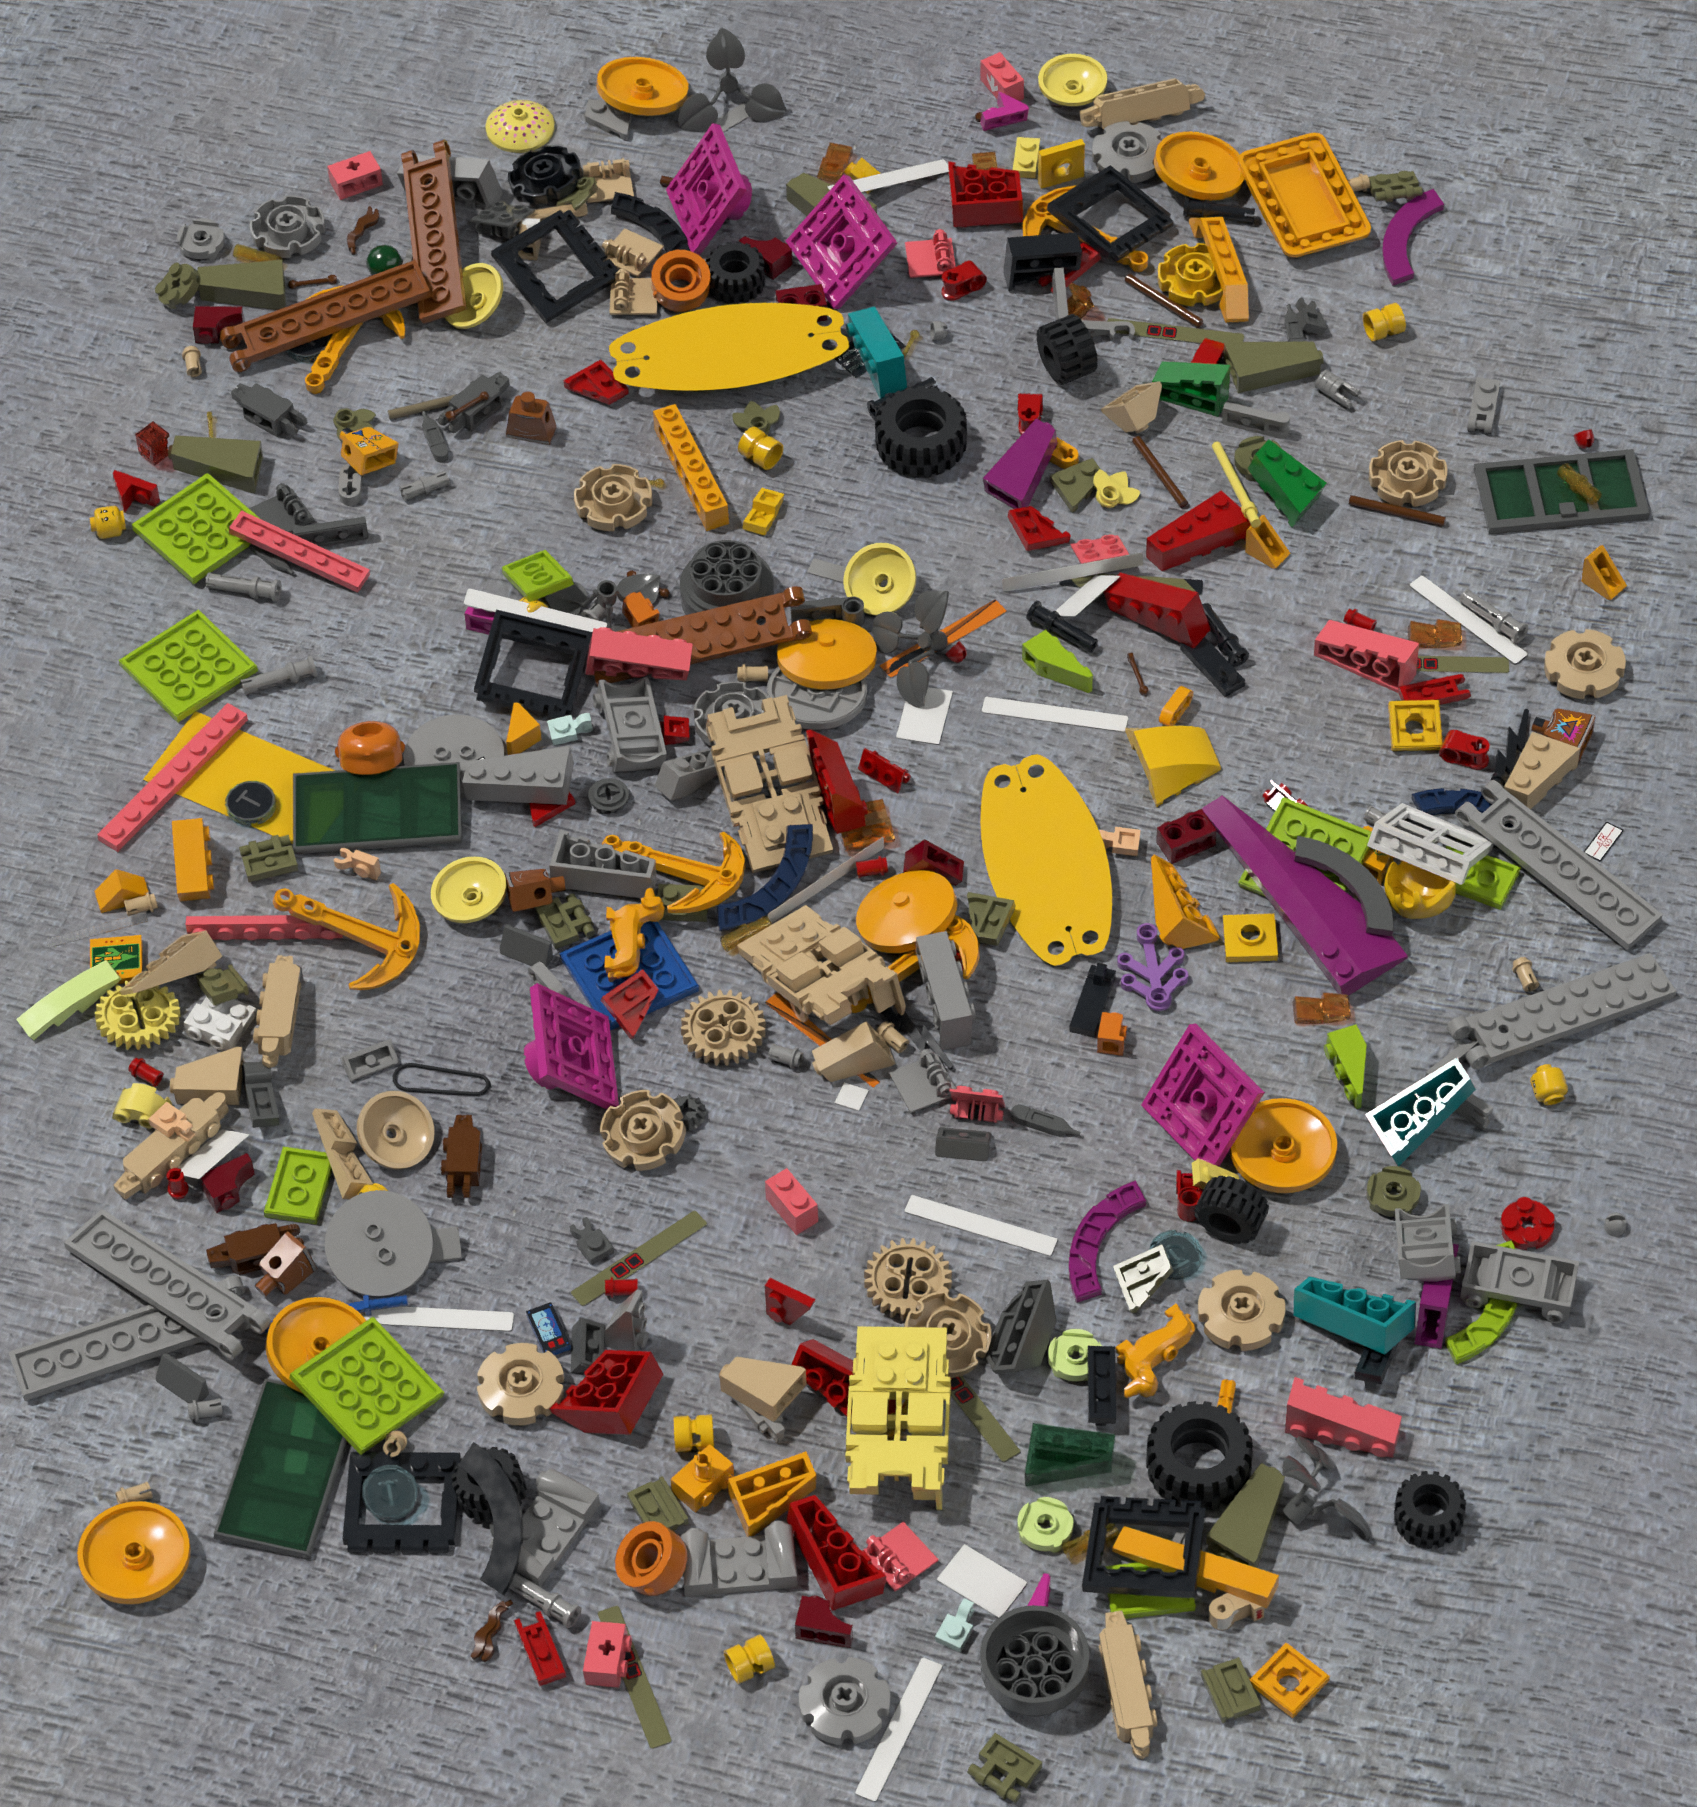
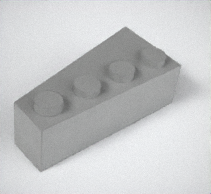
(471, 181)
(521, 777)
(601, 867)
(945, 989)

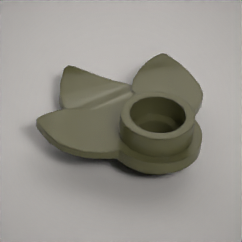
(585, 189)
(757, 417)
(352, 419)

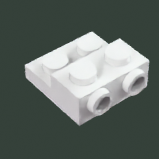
(219, 1024)

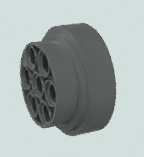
(724, 575)
(1027, 1631)

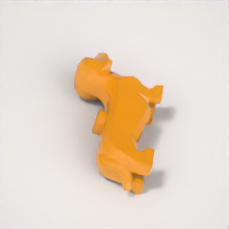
(626, 928)
(1152, 1350)

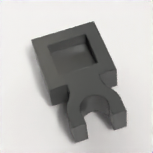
(1310, 319)
(591, 1243)

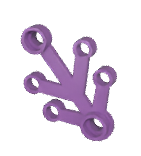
(1152, 972)

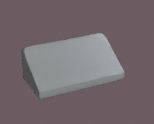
(369, 1060)
(446, 1245)

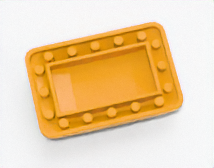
(1303, 195)

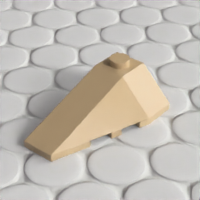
(182, 958)

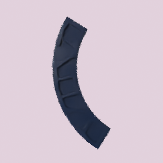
(1448, 801)
(778, 888)

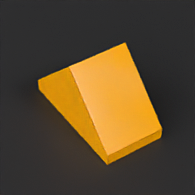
(1265, 544)
(1601, 574)
(522, 732)
(119, 887)

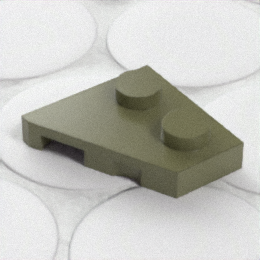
(1075, 482)

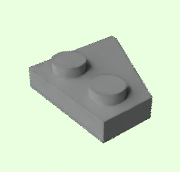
(608, 118)

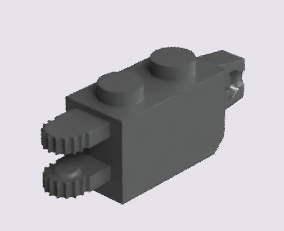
(268, 409)
(480, 411)

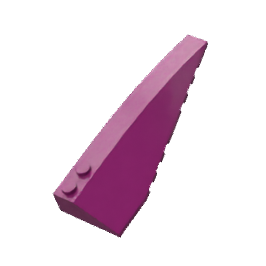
(1312, 906)

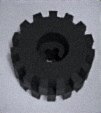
(1067, 349)

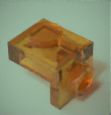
(1080, 301)

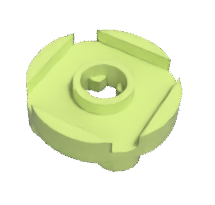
(1065, 1345)
(1039, 1511)

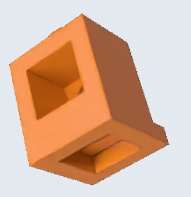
(639, 610)
(1111, 1034)

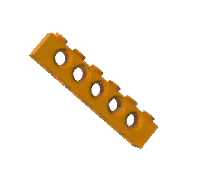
(691, 467)

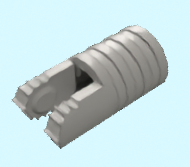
(1335, 387)

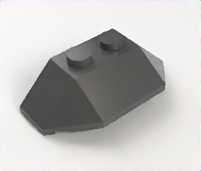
(1023, 1329)

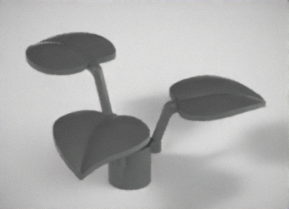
(727, 52)
(575, 596)
(930, 611)
(1303, 1502)

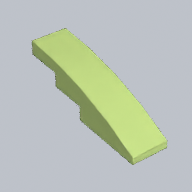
(68, 998)

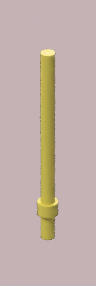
(1247, 507)

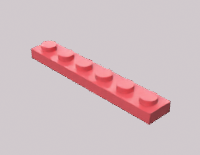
(299, 551)
(258, 927)

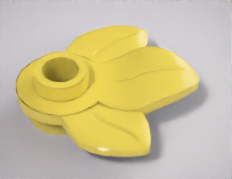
(1114, 487)

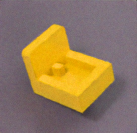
(860, 170)

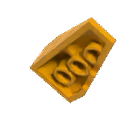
(1177, 910)

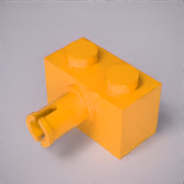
(702, 1478)

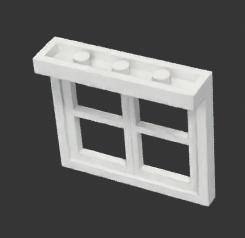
(1423, 851)

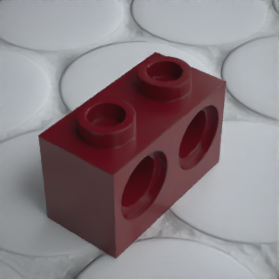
(804, 295)
(1186, 836)

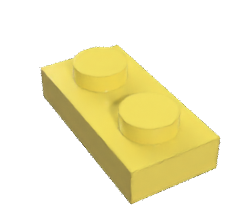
(1026, 156)
(1204, 1171)

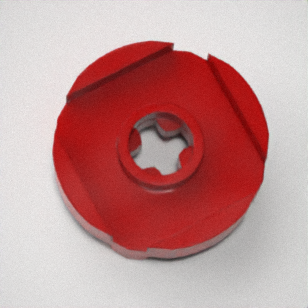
(1527, 1210)

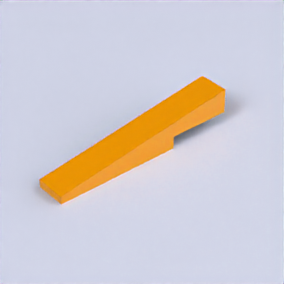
(1214, 1571)

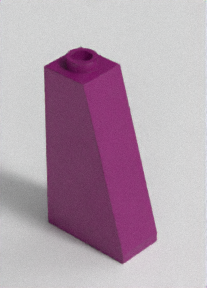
(1022, 466)
(1434, 1311)

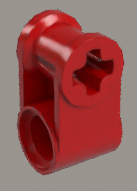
(962, 280)
(1029, 408)
(1463, 748)
(1186, 1196)

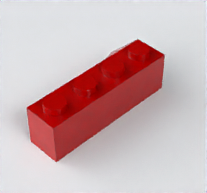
(828, 1373)

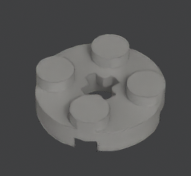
(203, 249)

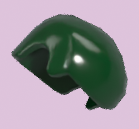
(382, 259)

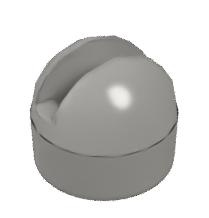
(937, 330)
(1615, 1224)

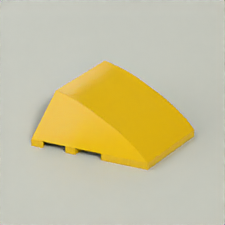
(1173, 758)

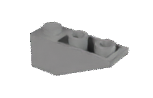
(686, 774)
(628, 1325)

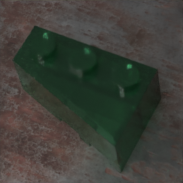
(1067, 1454)

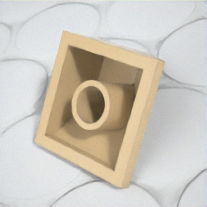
(1135, 407)

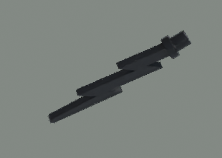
(1513, 742)
(919, 1039)

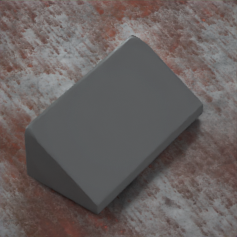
(525, 946)
(963, 1144)
(586, 1344)
(181, 1380)

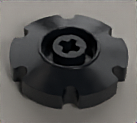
(545, 174)

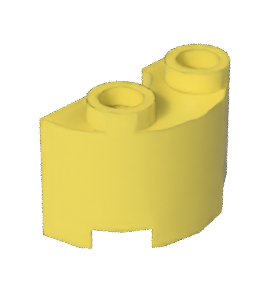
(138, 1104)

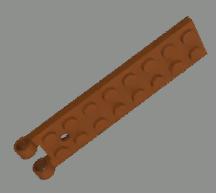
(434, 231)
(325, 314)
(729, 629)

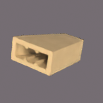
(852, 1054)
(209, 1075)
(762, 1384)

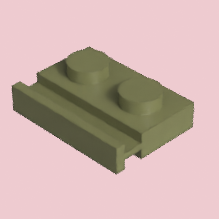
(671, 893)
(221, 985)
(657, 1504)
(1230, 1690)

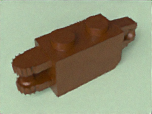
(463, 1156)
(247, 1248)

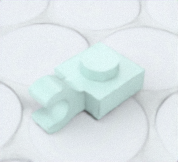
(566, 729)
(956, 1630)

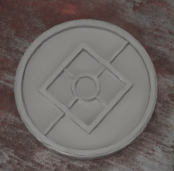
(819, 707)
(453, 740)
(379, 1244)

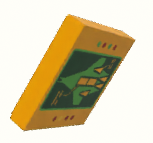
(122, 953)

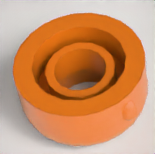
(676, 266)
(369, 748)
(651, 1559)

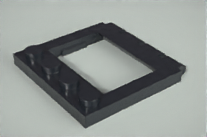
(1095, 189)
(578, 240)
(539, 634)
(409, 1537)
(1153, 1581)

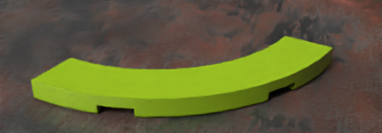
(1484, 1330)

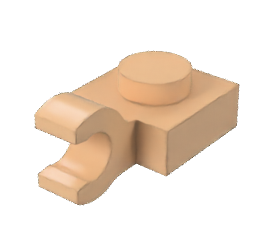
(1123, 840)
(362, 863)
(170, 1121)

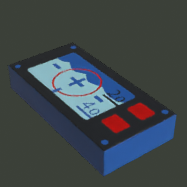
(548, 1329)

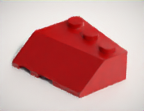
(984, 195)
(837, 787)
(611, 1393)

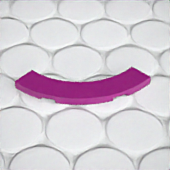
(1399, 232)
(1091, 1234)

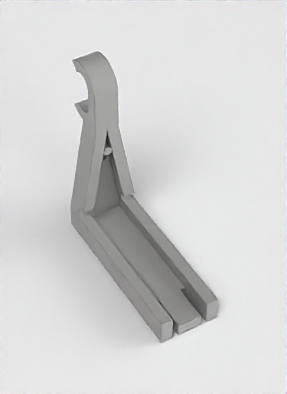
(1096, 328)
(1473, 1107)

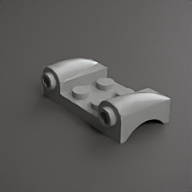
(631, 725)
(1426, 1245)
(1519, 1278)
(553, 1523)
(740, 1562)

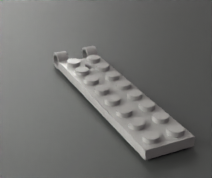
(1561, 866)
(1563, 1010)
(165, 1281)
(104, 1347)

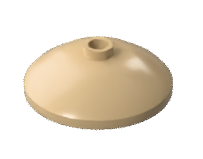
(407, 1121)

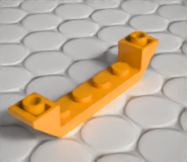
(1227, 266)

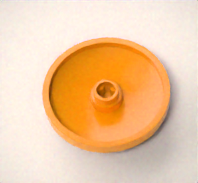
(642, 86)
(1198, 165)
(831, 657)
(905, 909)
(1285, 1146)
(305, 1331)
(134, 1552)

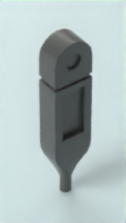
(1292, 326)
(434, 439)
(273, 560)
(1041, 1121)

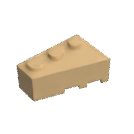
(1540, 768)

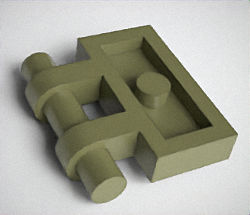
(1395, 186)
(270, 862)
(558, 924)
(1010, 1761)

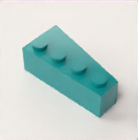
(878, 351)
(1420, 1109)
(1354, 1313)

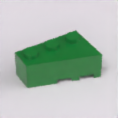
(1194, 385)
(1286, 480)

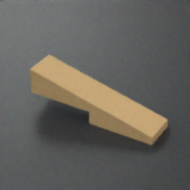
(339, 1149)

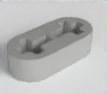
(346, 484)
(541, 974)

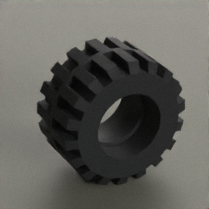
(736, 272)
(1231, 1209)
(1429, 1490)
(470, 1494)

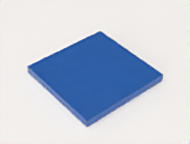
(658, 960)

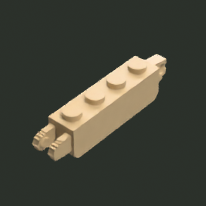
(1142, 103)
(278, 1010)
(158, 1153)
(1126, 1685)

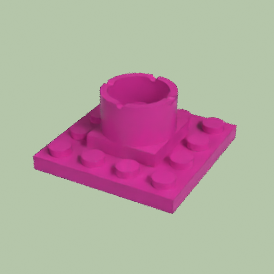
(708, 190)
(841, 241)
(571, 1048)
(1202, 1097)

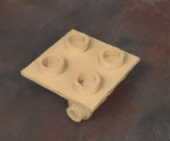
(609, 179)
(631, 251)
(631, 295)

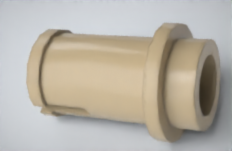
(1359, 183)
(191, 357)
(752, 673)
(141, 904)
(1523, 969)
(892, 1036)
(400, 1445)
(133, 1493)

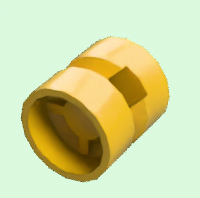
(1387, 321)
(760, 448)
(685, 1427)
(749, 1659)

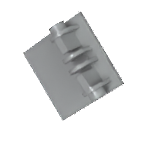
(923, 1082)

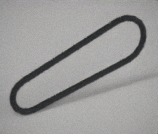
(443, 1070)

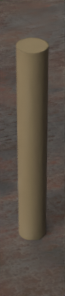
(419, 407)

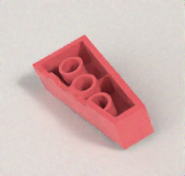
(1368, 653)
(638, 655)
(1340, 1421)

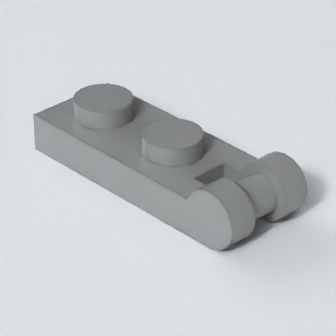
(1484, 405)
(1256, 420)

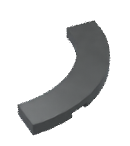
(1353, 875)

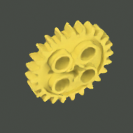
(120, 1022)

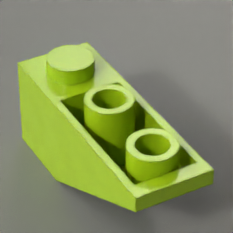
(1051, 660)
(1348, 1053)

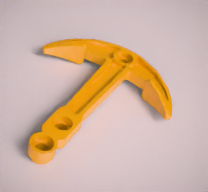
(1038, 217)
(329, 358)
(719, 881)
(375, 937)
(965, 942)

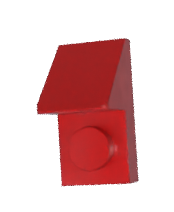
(133, 488)

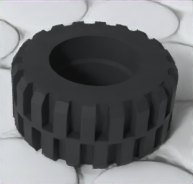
(921, 454)
(1199, 1425)

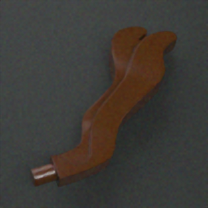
(368, 220)
(484, 1636)

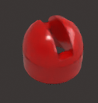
(1584, 439)
(957, 652)

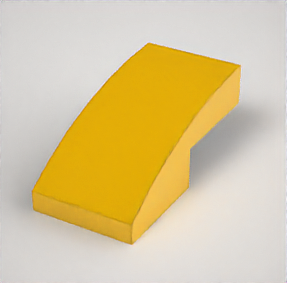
(763, 511)

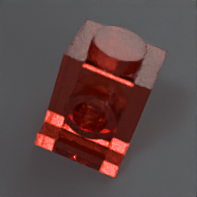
(152, 443)

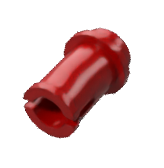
(1356, 619)
(872, 867)
(140, 1068)
(177, 1186)
(620, 1287)

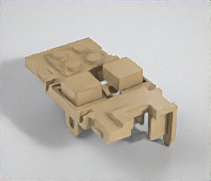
(764, 818)
(791, 953)

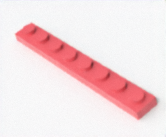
(172, 777)

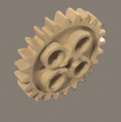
(723, 1027)
(881, 1276)

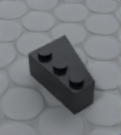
(1038, 255)

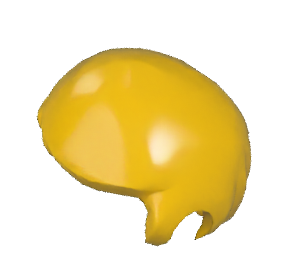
(1417, 892)

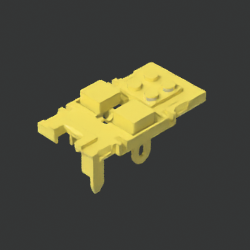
(899, 1367)

